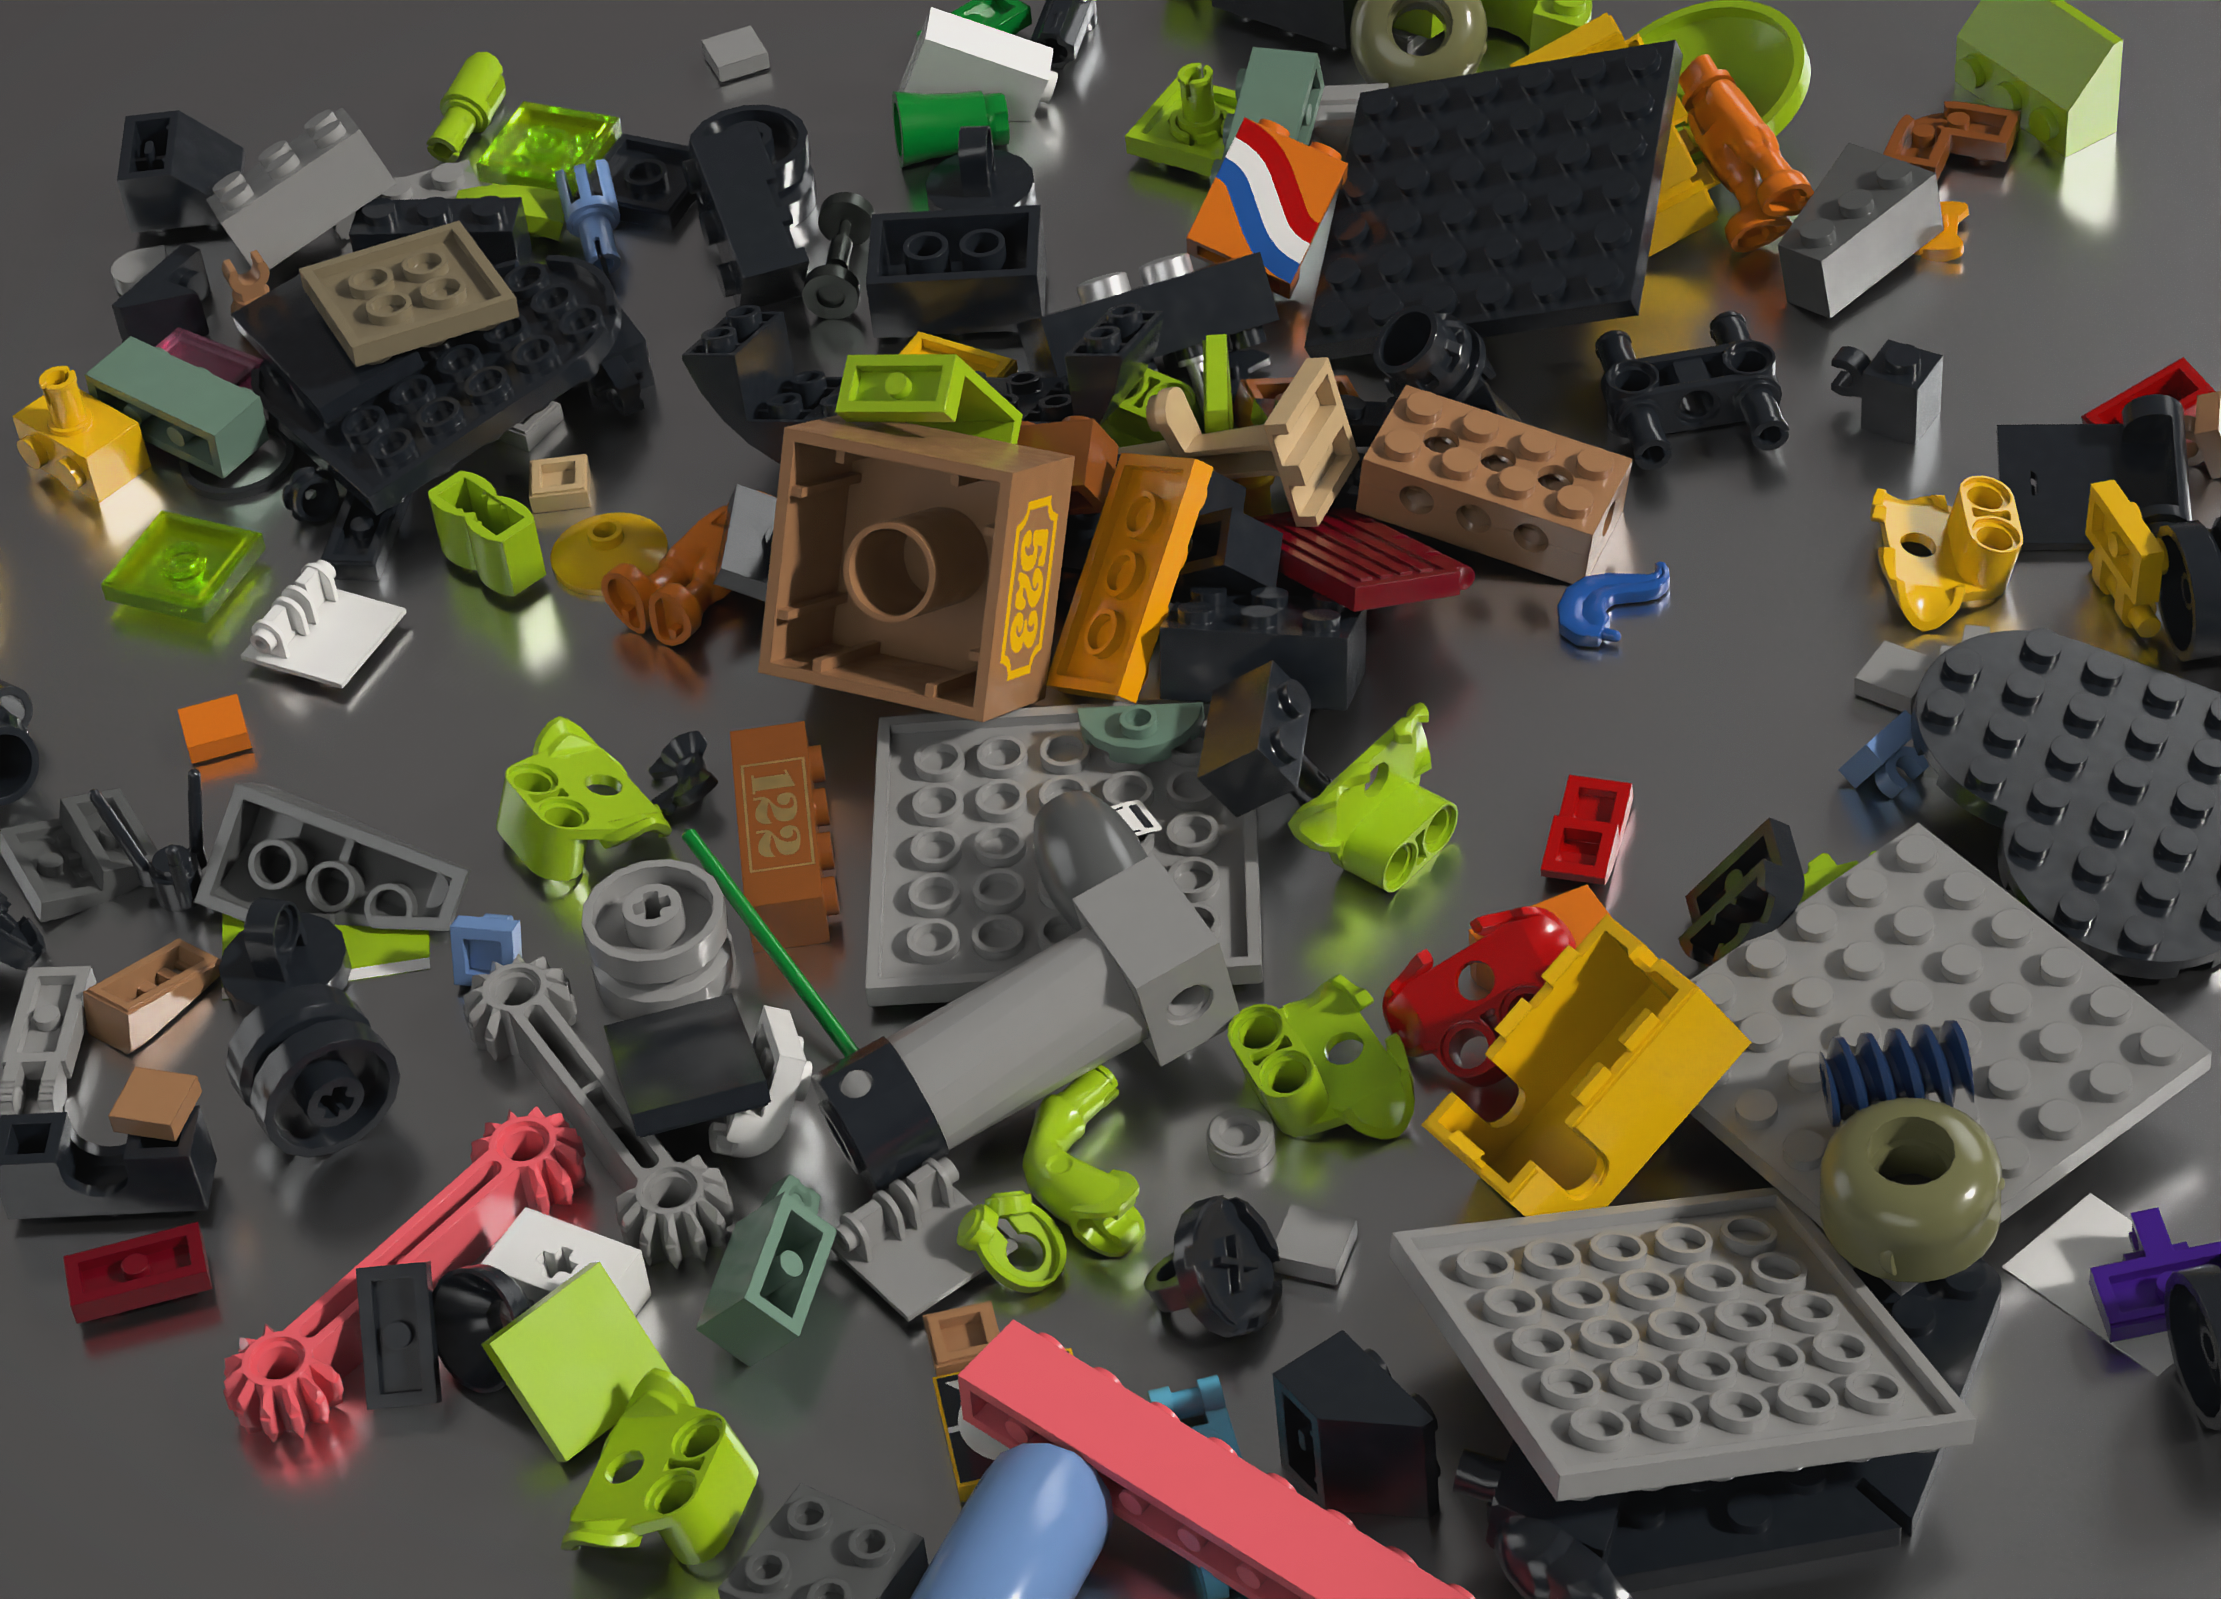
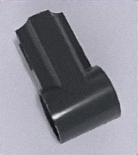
(1064, 27)

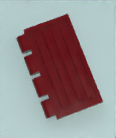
(1365, 561)

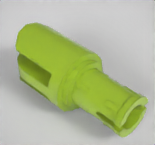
(467, 105)

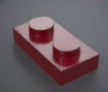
(137, 1272)

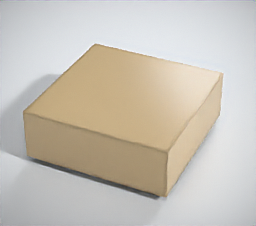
(559, 483)

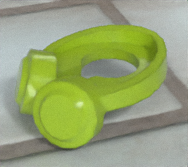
(980, 1233)

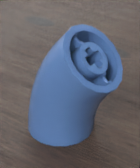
(1024, 1530)

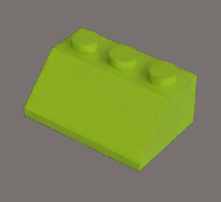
(2045, 64)

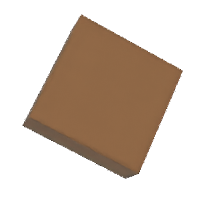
(155, 1103)
(959, 1335)

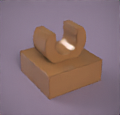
(2205, 433)

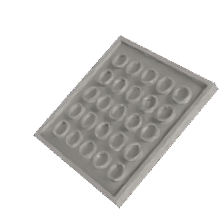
(957, 859)
(1927, 938)
(1677, 1343)

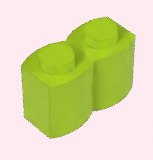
(487, 533)

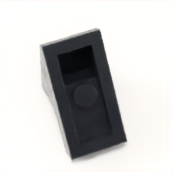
(166, 299)

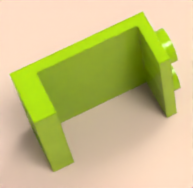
(926, 392)

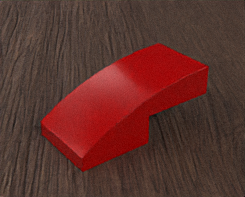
(1587, 830)

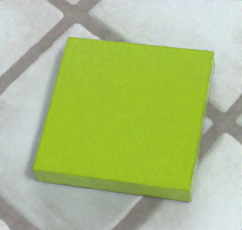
(1217, 385)
(574, 1360)

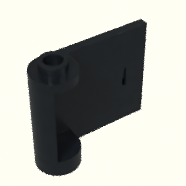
(2141, 454)

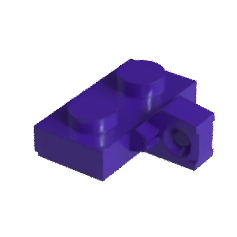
(2133, 1290)

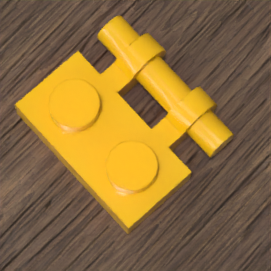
(2125, 557)

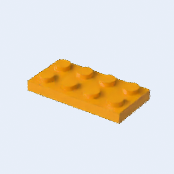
(1129, 576)

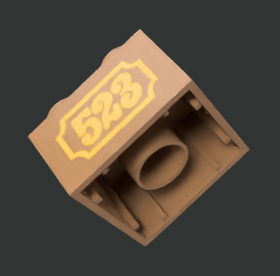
(915, 565)

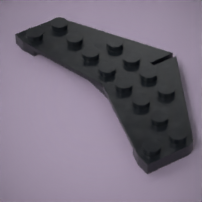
(1822, 1509)

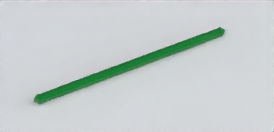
(770, 943)

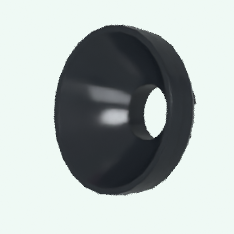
(468, 1315)

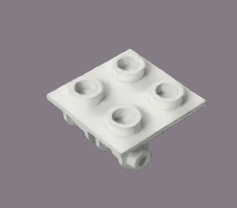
(320, 629)

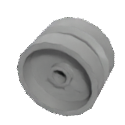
(658, 937)

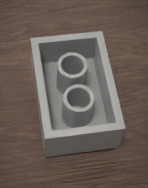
(300, 188)

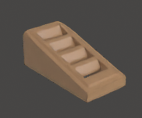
(130, 1005)

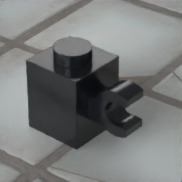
(1896, 388)

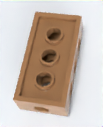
(1493, 485)

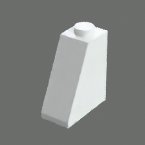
(970, 57)

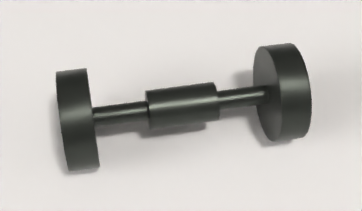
(831, 288)

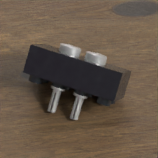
(1211, 300)

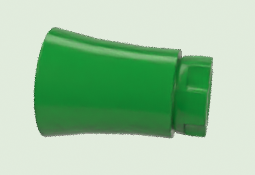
(930, 123)

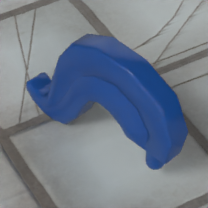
(1585, 603)

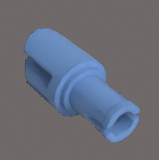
(593, 215)

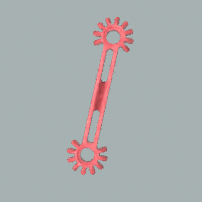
(299, 1371)

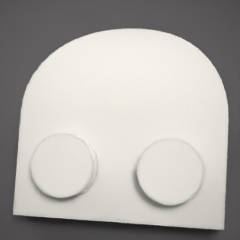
(787, 1079)

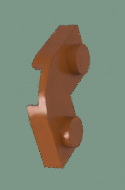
(1961, 129)

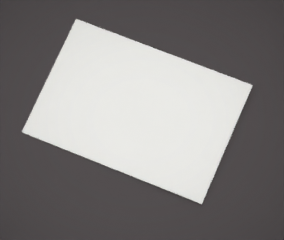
(2060, 1265)

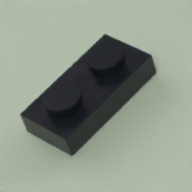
(398, 1335)

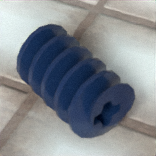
(1896, 1069)

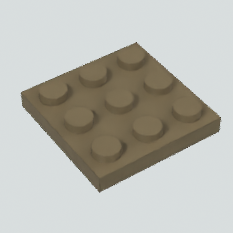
(408, 293)

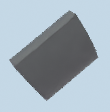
(74, 859)

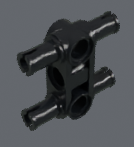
(1691, 390)

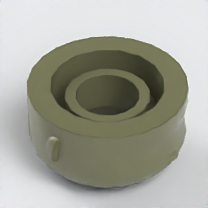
(1384, 62)
(1911, 1229)

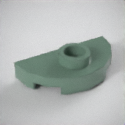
(1140, 731)

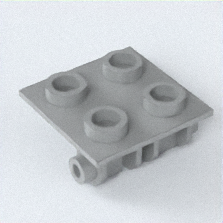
(909, 1240)

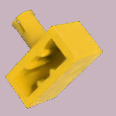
(79, 437)

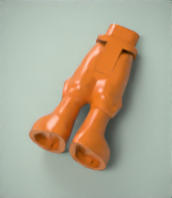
(1738, 151)
(678, 591)

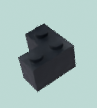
(1229, 544)

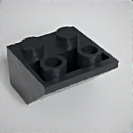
(171, 169)
(1356, 1433)

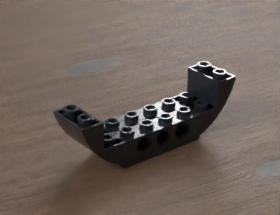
(751, 381)

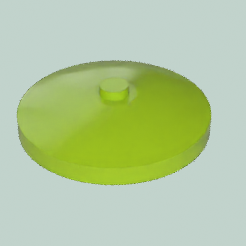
(1752, 44)

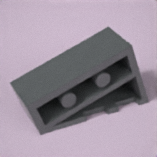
(1857, 229)

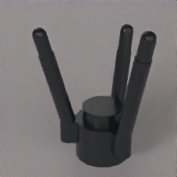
(174, 869)

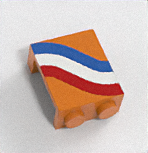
(1267, 201)

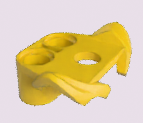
(1969, 543)

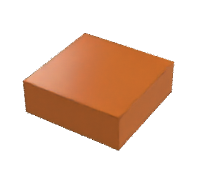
(214, 728)

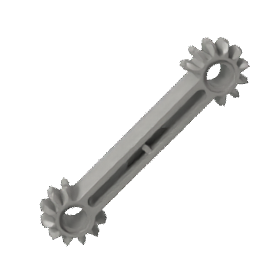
(664, 1204)

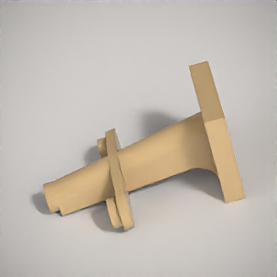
(1300, 442)

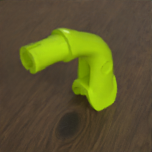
(1082, 1196)

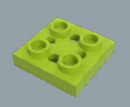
(1185, 122)

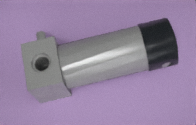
(1128, 977)

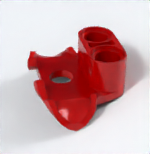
(1436, 1018)

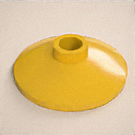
(602, 542)

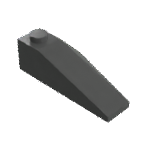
(325, 865)

